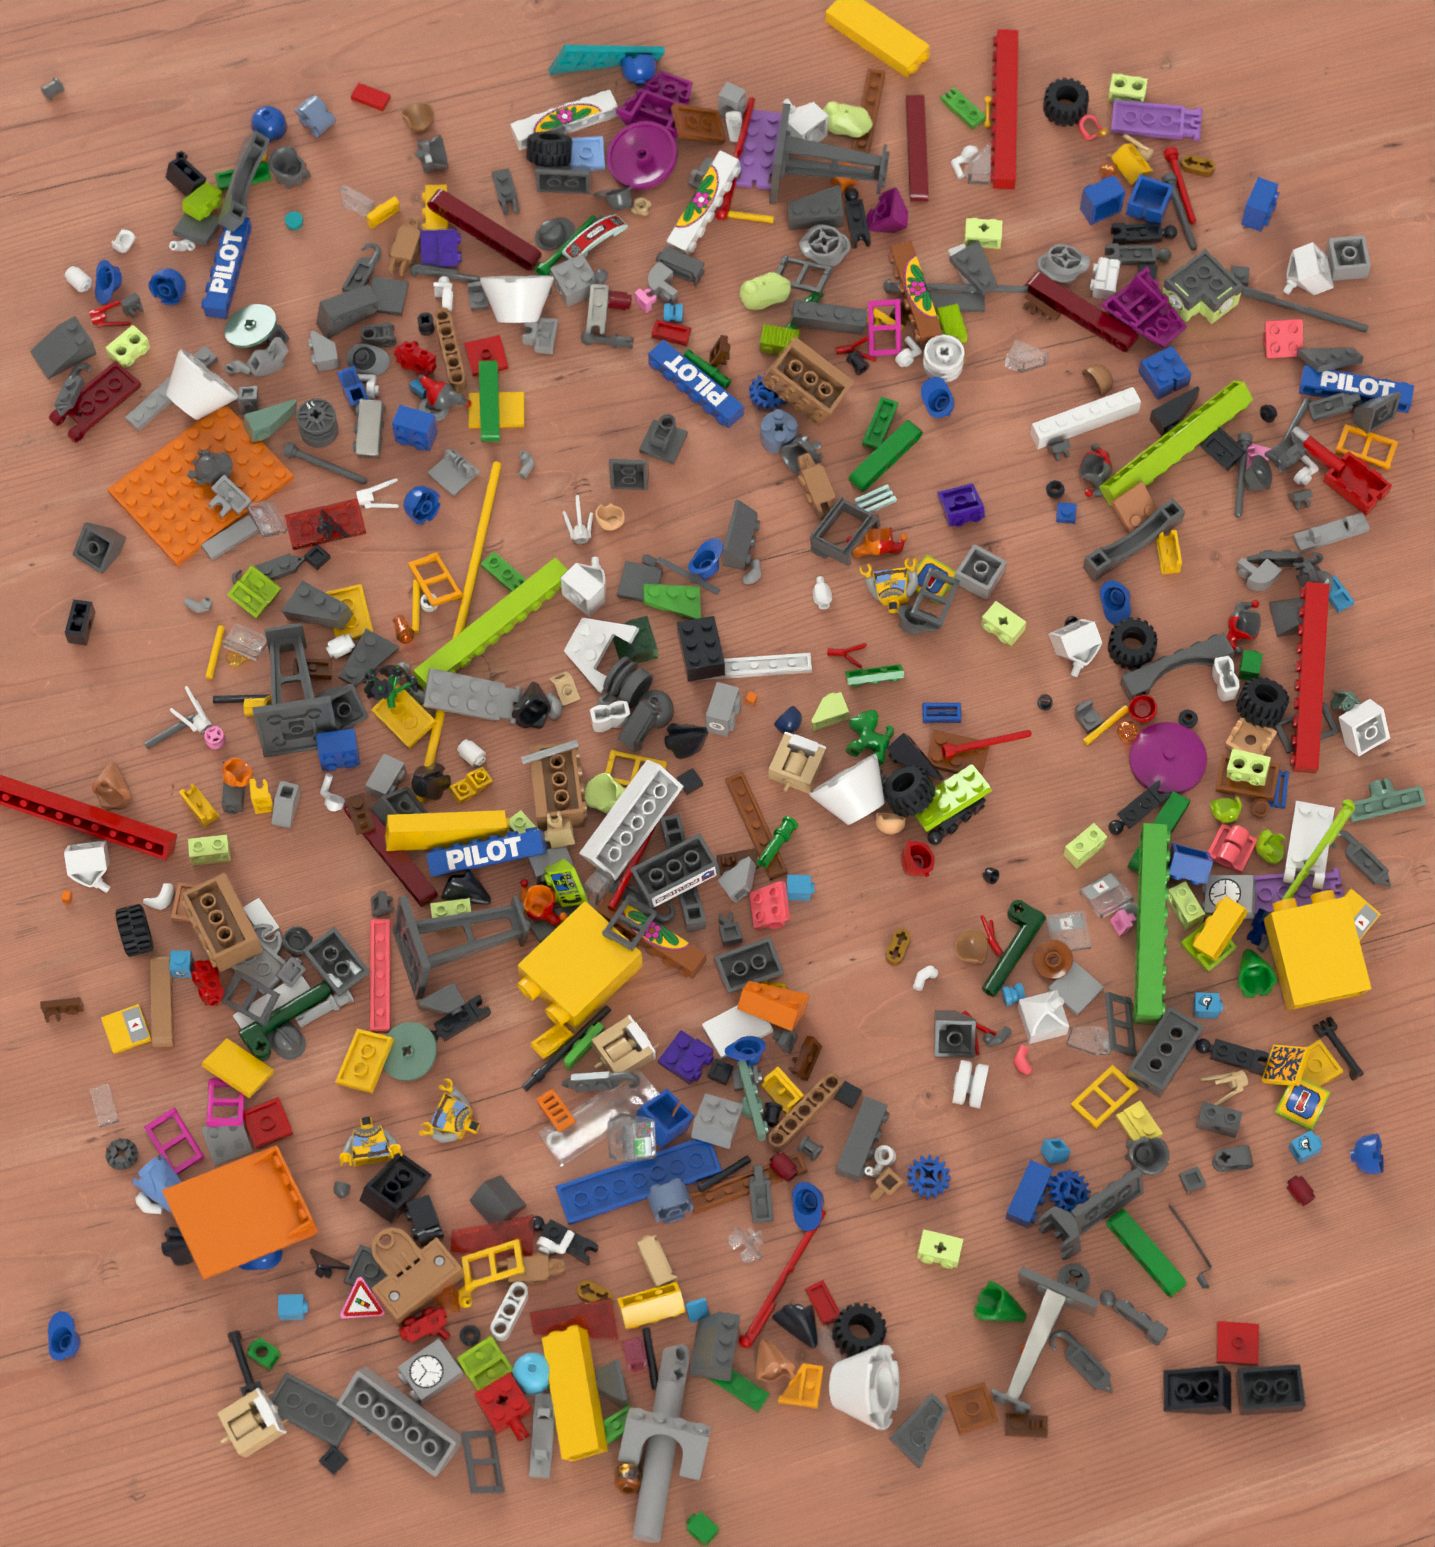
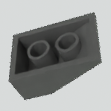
(63, 348)
(629, 474)
(335, 961)

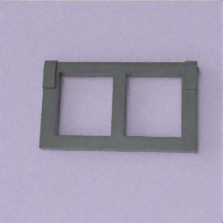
(806, 265)
(923, 593)
(1326, 712)
(629, 900)
(1109, 998)
(244, 1009)
(470, 1462)

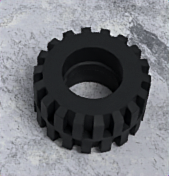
(1065, 90)
(549, 149)
(1137, 630)
(1262, 702)
(909, 790)
(134, 930)
(860, 1316)

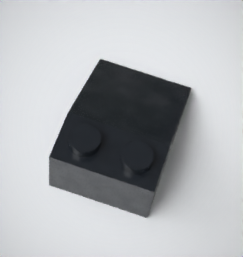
(394, 1187)
(1198, 1390)

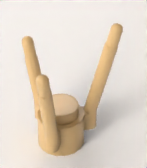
(1146, 152)
(1235, 1080)

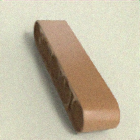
(450, 342)
(161, 1002)
(808, 1104)

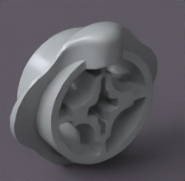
(824, 245)
(1063, 263)

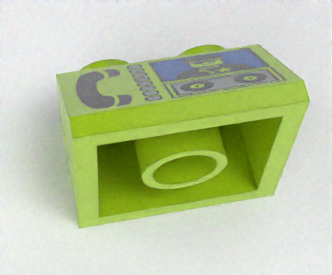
(564, 883)

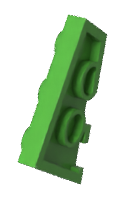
(674, 598)

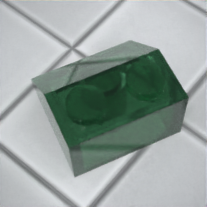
(643, 646)

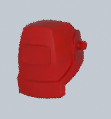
(917, 859)

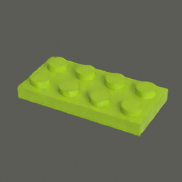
(953, 797)

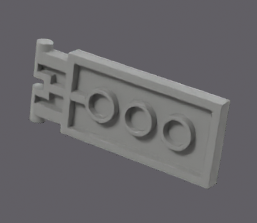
(470, 696)

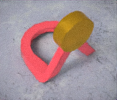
(1086, 136)

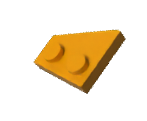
(805, 1387)

